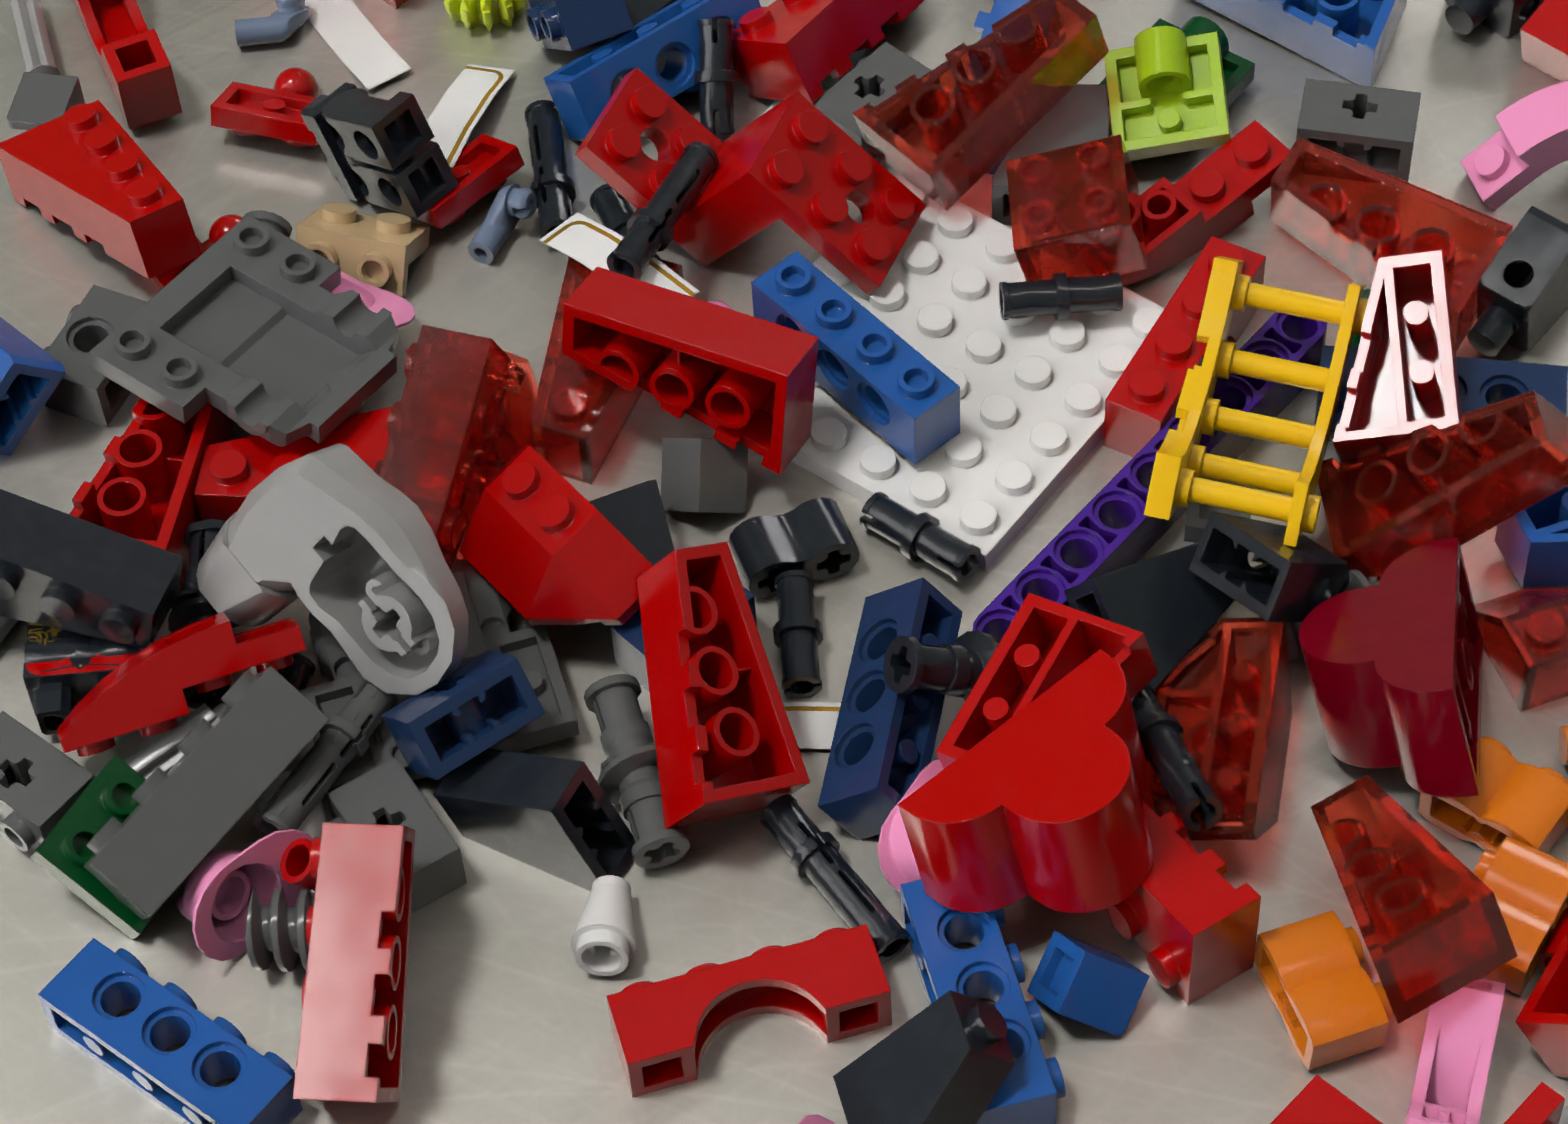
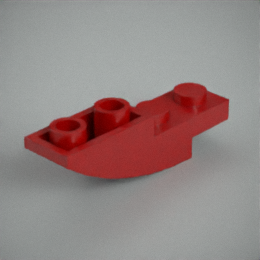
(1206, 200)
(148, 686)

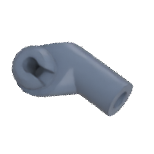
(273, 28)
(507, 209)

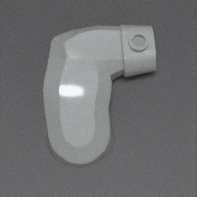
(353, 558)

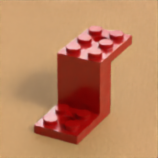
(778, 167)

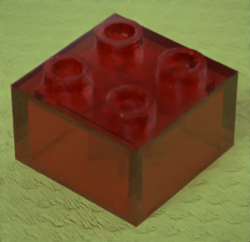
(1076, 211)

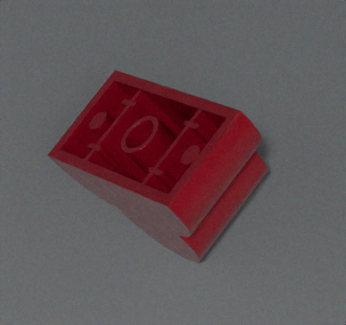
(1403, 671)

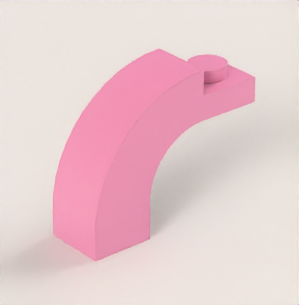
(1526, 146)
(1457, 1055)

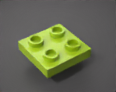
(1168, 93)

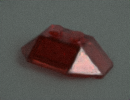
(1235, 723)

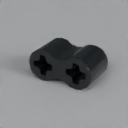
(804, 539)

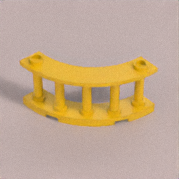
(1184, 464)

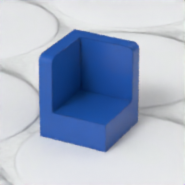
(1088, 983)

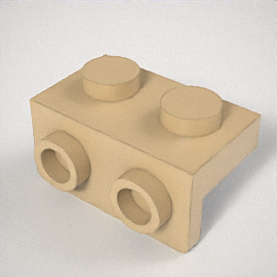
(365, 245)

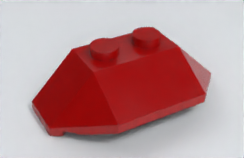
(551, 548)

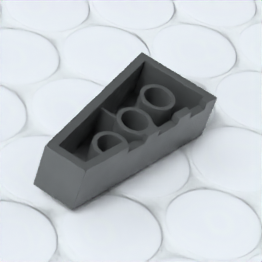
(204, 792)

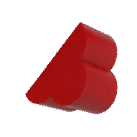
(1041, 805)

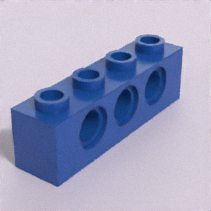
(587, 83)
(862, 359)
(992, 973)
(102, 983)

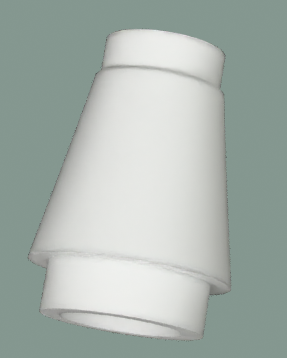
(605, 928)

